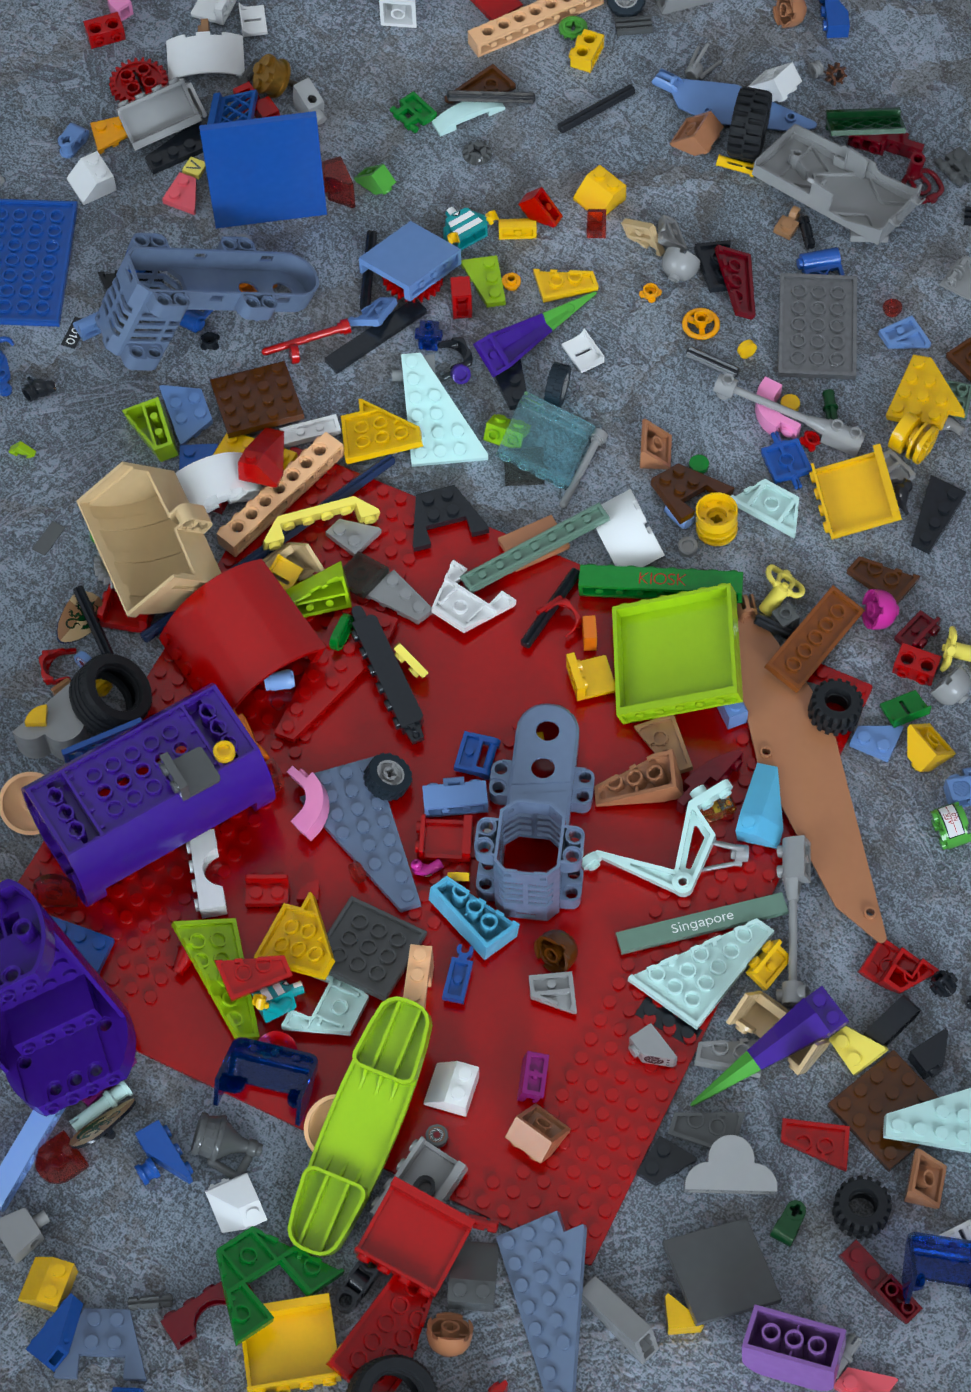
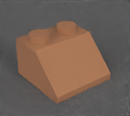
(697, 134)
(537, 1133)

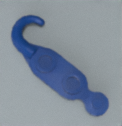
(5, 388)

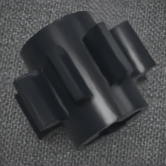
(943, 983)

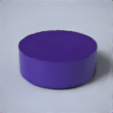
(460, 374)

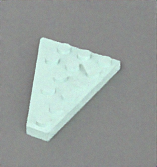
(443, 428)
(700, 977)
(934, 1123)

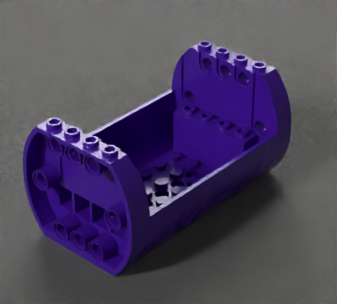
(117, 834)
(58, 1017)

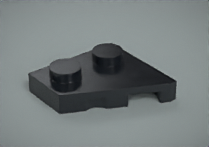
(664, 1161)

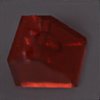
(338, 183)

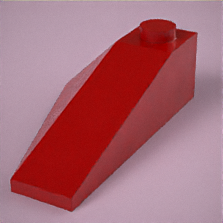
(263, 459)

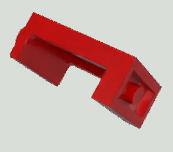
(114, 617)
(444, 839)

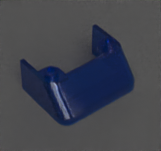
(269, 1068)
(935, 1260)

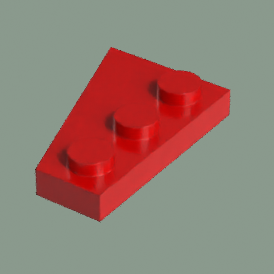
(251, 975)
(818, 1140)

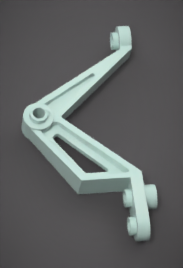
(673, 878)

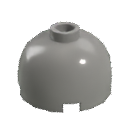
(679, 265)
(953, 687)

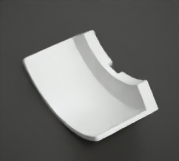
(205, 54)
(216, 481)
(626, 533)

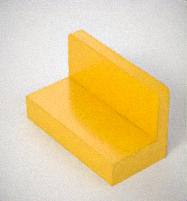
(517, 229)

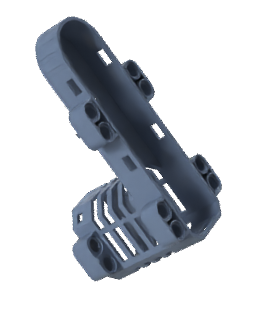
(207, 285)
(536, 810)

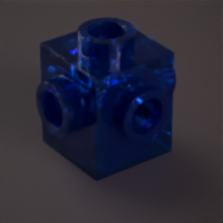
(428, 335)

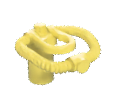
(779, 590)
(954, 650)

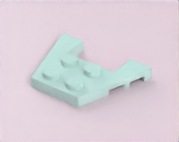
(335, 1013)

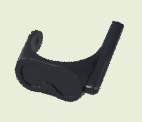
(459, 345)

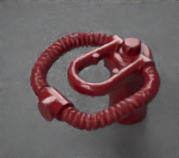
(915, 171)

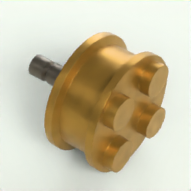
(272, 76)

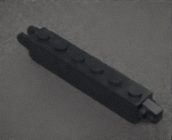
(388, 674)

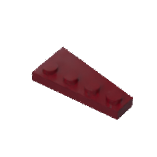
(738, 278)

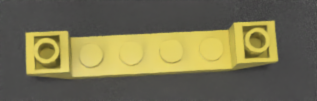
(364, 512)

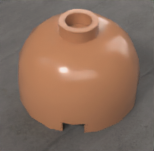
(789, 12)
(449, 1334)

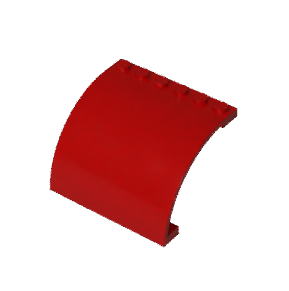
(238, 632)

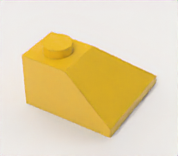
(926, 747)

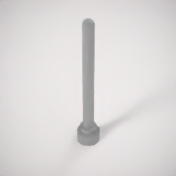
(597, 438)

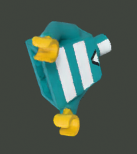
(466, 226)
(277, 999)

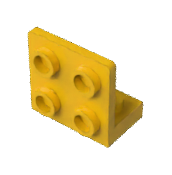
(590, 676)

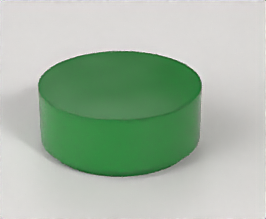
(699, 463)

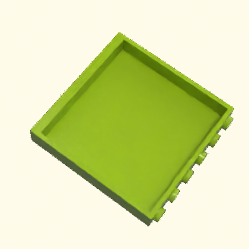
(677, 653)

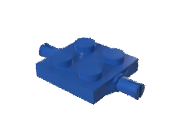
(786, 460)

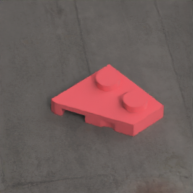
(182, 193)
(864, 1381)

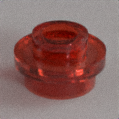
(892, 311)

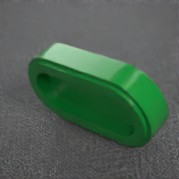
(341, 632)

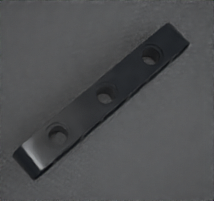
(362, 1277)

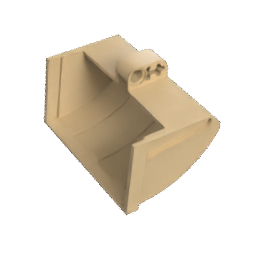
(149, 537)

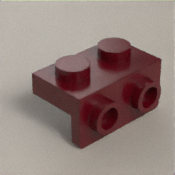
(918, 630)

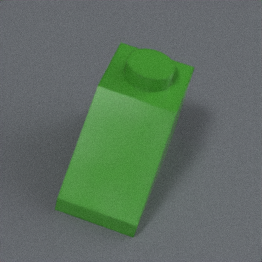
(376, 179)

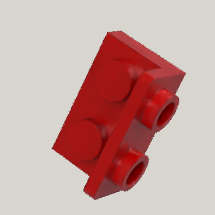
(266, 889)

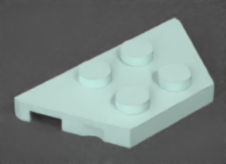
(771, 505)

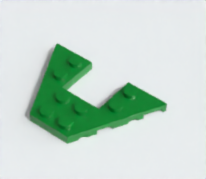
(252, 1256)

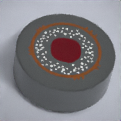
(437, 1135)

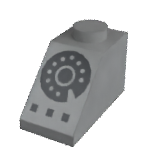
(651, 1047)

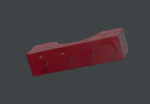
(182, 1323)

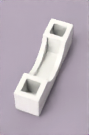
(211, 897)

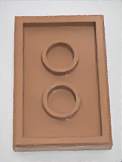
(527, 532)

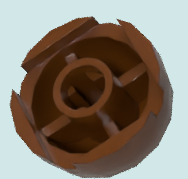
(556, 950)

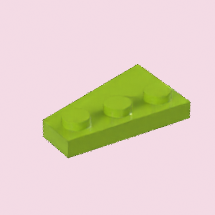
(487, 279)

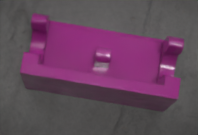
(533, 1076)

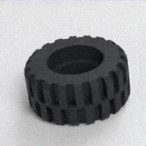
(749, 123)

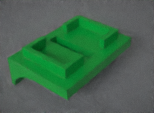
(912, 702)

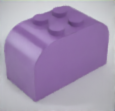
(793, 1349)

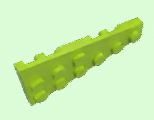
(213, 941)

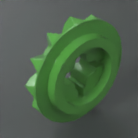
(567, 23)

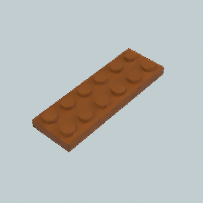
(814, 639)

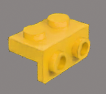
(768, 964)

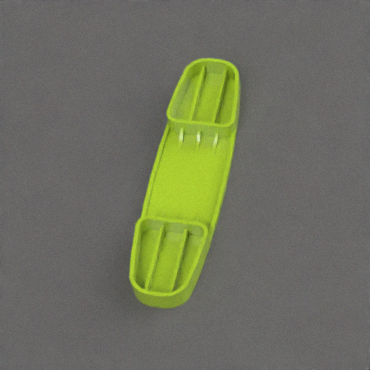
(360, 1127)

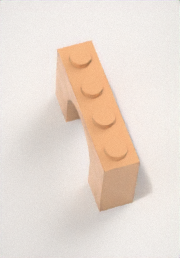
(419, 973)

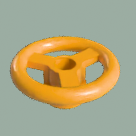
(701, 318)

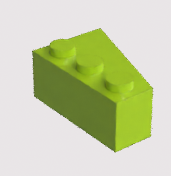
(153, 427)
(322, 592)

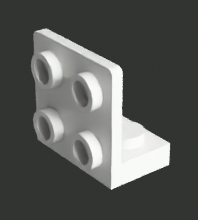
(215, 10)

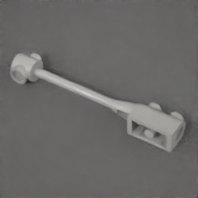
(833, 432)
(794, 871)

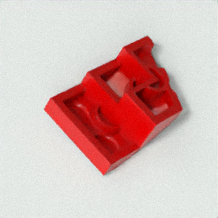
(895, 967)

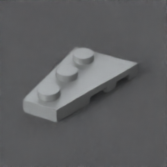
(722, 1054)

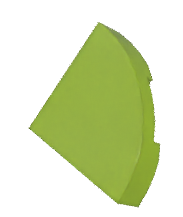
(22, 449)

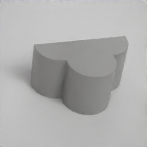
(61, 731)
(730, 1170)

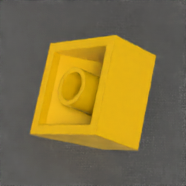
(600, 191)
(48, 1283)

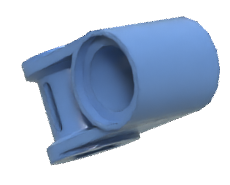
(72, 140)

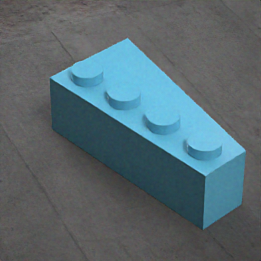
(475, 920)

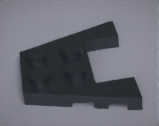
(443, 508)

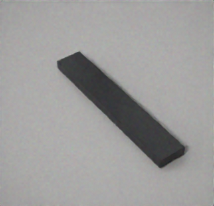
(375, 336)

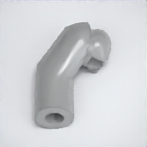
(951, 424)

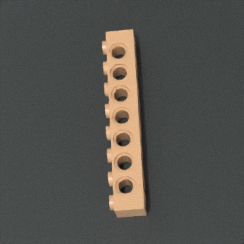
(524, 23)
(264, 516)

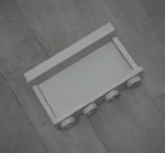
(157, 113)
(430, 1161)

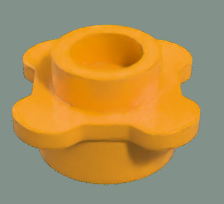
(650, 288)

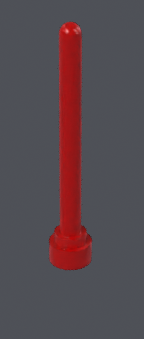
(342, 327)

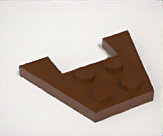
(681, 484)

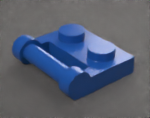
(470, 752)

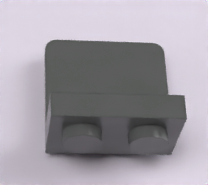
(189, 772)

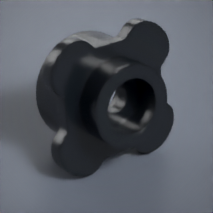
(209, 337)

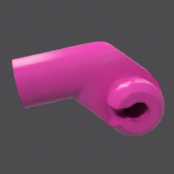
(426, 870)

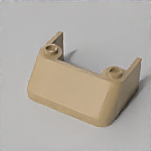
(299, 554)
(759, 1013)

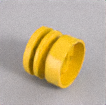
(914, 438)
(716, 519)

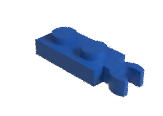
(458, 976)

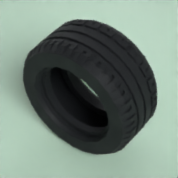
(121, 673)
(400, 1366)

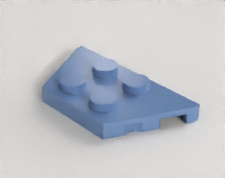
(186, 411)

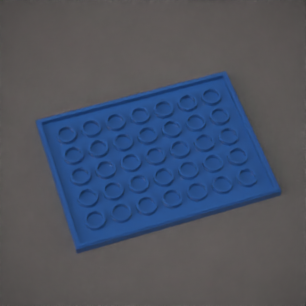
(264, 169)
(34, 260)

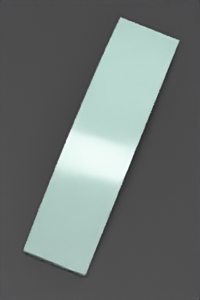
(461, 112)

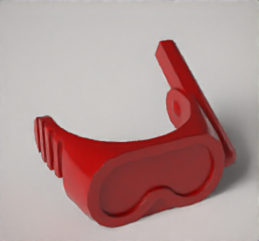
(560, 601)
(47, 658)

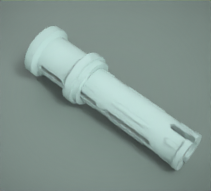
(109, 1099)

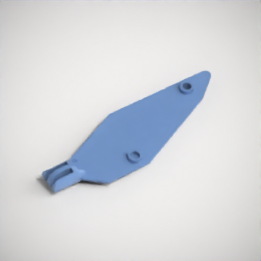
(720, 98)

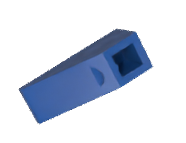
(836, 19)
(158, 1146)
(56, 1336)

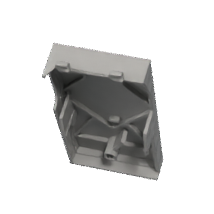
(836, 183)

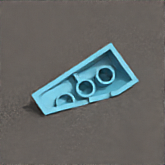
(761, 812)

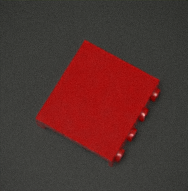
(414, 1237)

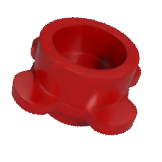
(810, 440)

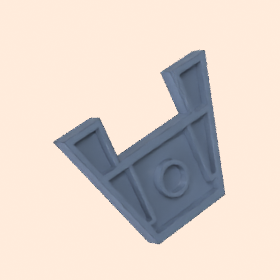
(104, 1335)

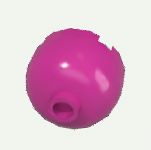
(879, 609)

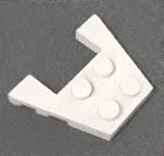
(464, 608)

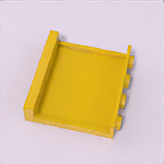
(855, 494)
(293, 1347)

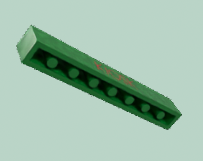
(651, 581)

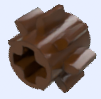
(835, 69)

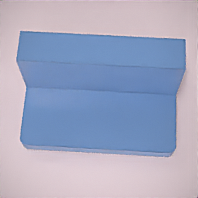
(87, 327)

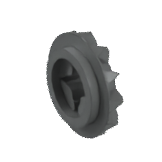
(475, 158)

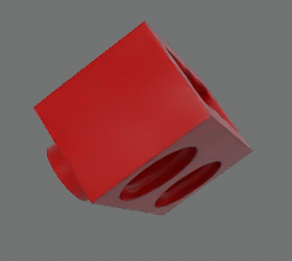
(104, 30)
(461, 297)
(918, 660)

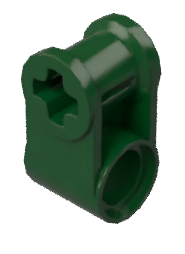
(788, 1225)

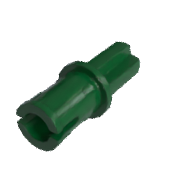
(830, 406)

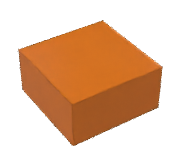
(589, 633)

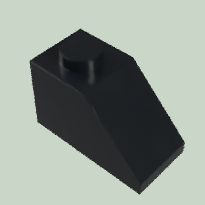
(930, 1055)

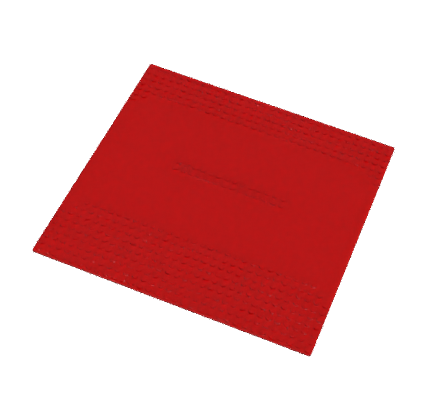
(483, 687)

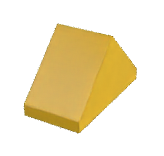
(679, 1318)

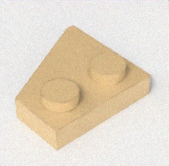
(643, 233)

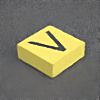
(194, 168)

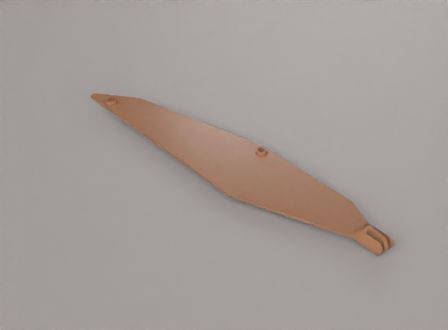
(809, 773)

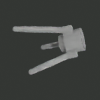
(695, 69)
(738, 852)

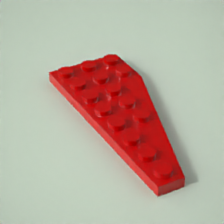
(328, 678)
(386, 1328)

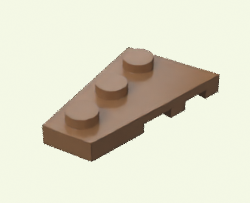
(663, 735)

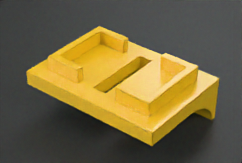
(286, 570)

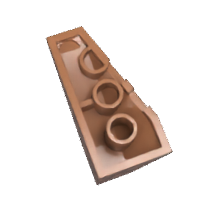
(648, 782)

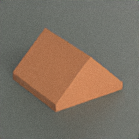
(655, 447)
(925, 1180)

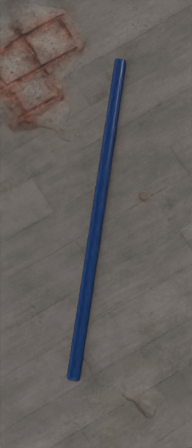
(344, 492)

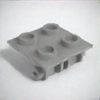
(959, 278)

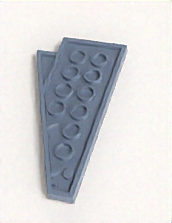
(547, 1283)

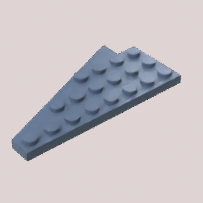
(368, 832)

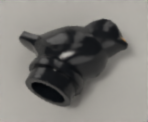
(38, 388)
(902, 493)

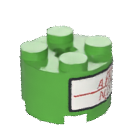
(952, 825)

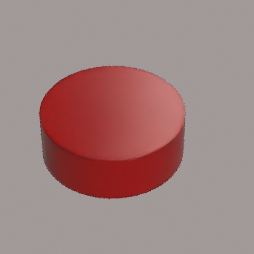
(294, 354)

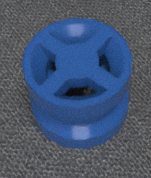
(147, 1171)

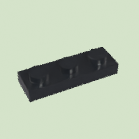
(666, 1018)

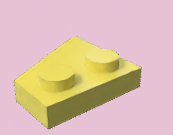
(403, 655)
(856, 1049)

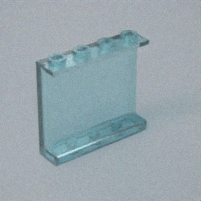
(545, 440)

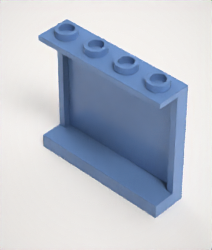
(412, 259)

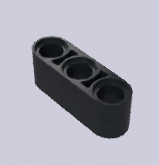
(893, 1021)

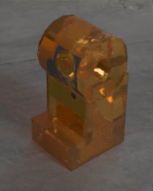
(719, 809)

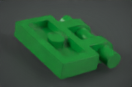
(417, 108)

